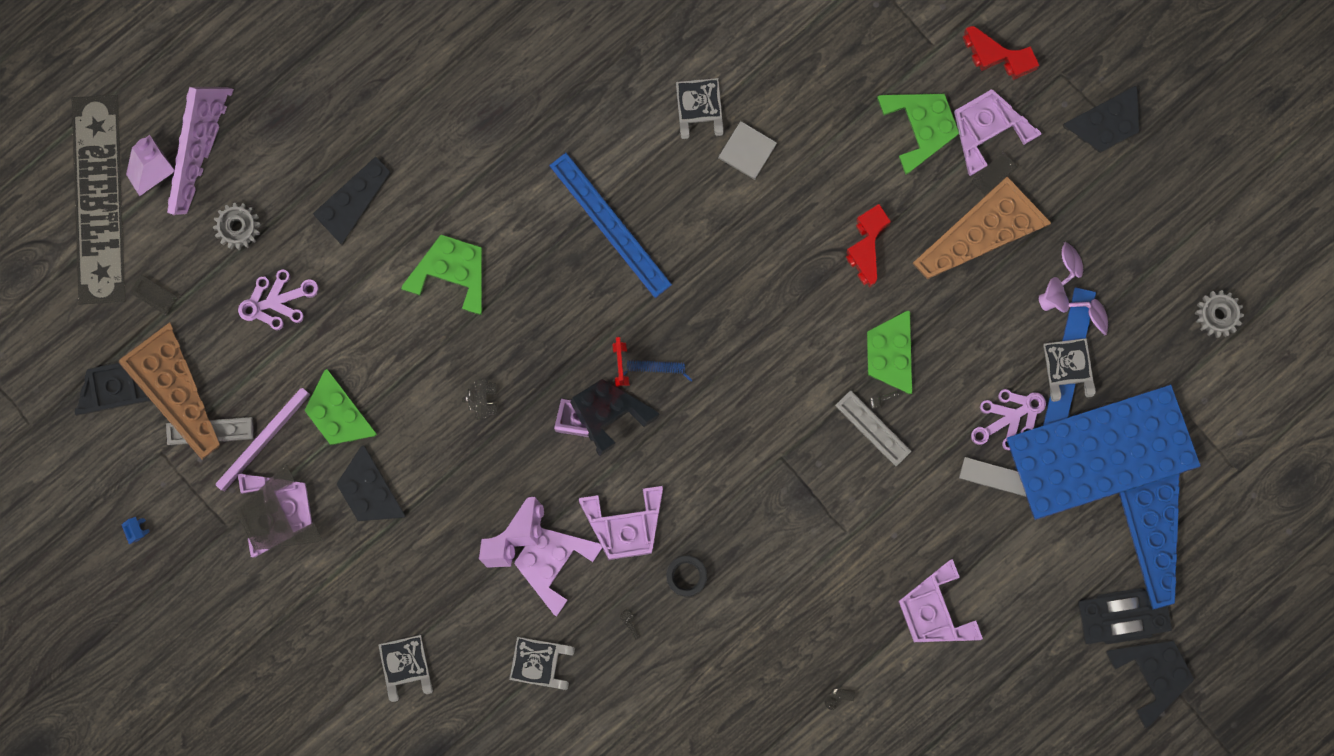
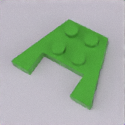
(929, 120)
(454, 263)

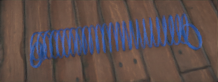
(656, 366)

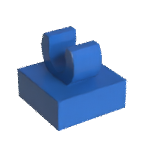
(133, 531)

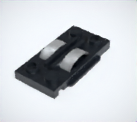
(1122, 617)

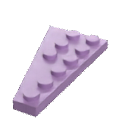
(195, 142)

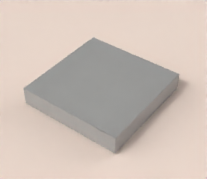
(747, 150)

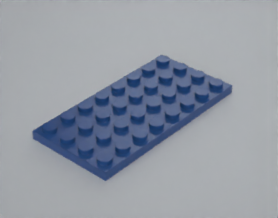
(1103, 452)

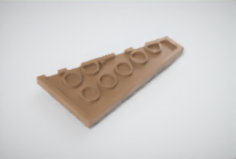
(993, 222)
(167, 381)

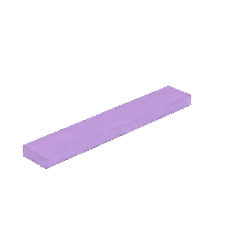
(262, 440)

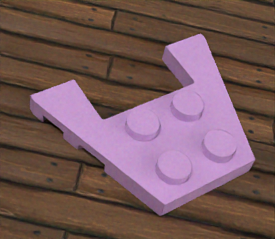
(985, 119)
(292, 499)
(626, 533)
(544, 561)
(928, 614)

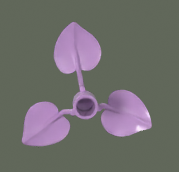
(1056, 296)

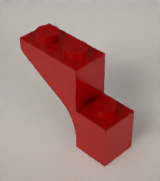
(989, 53)
(863, 253)

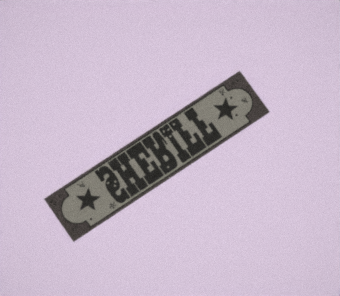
(98, 199)

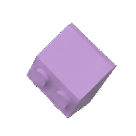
(147, 165)

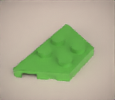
(891, 352)
(336, 413)

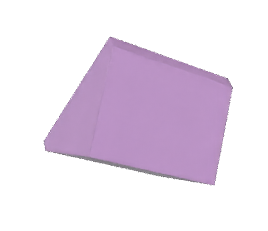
(568, 421)

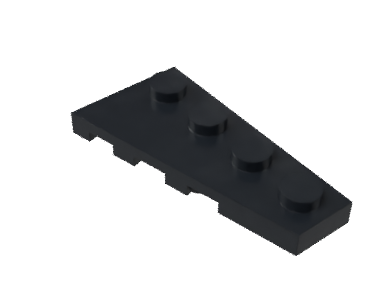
(348, 204)

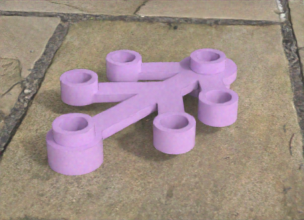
(275, 300)
(1010, 415)

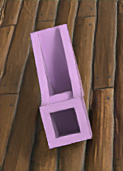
(522, 531)

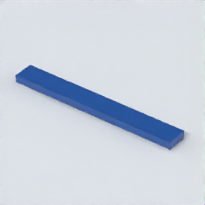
(610, 225)
(1075, 329)

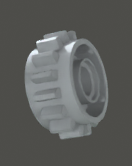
(226, 221)
(1224, 303)

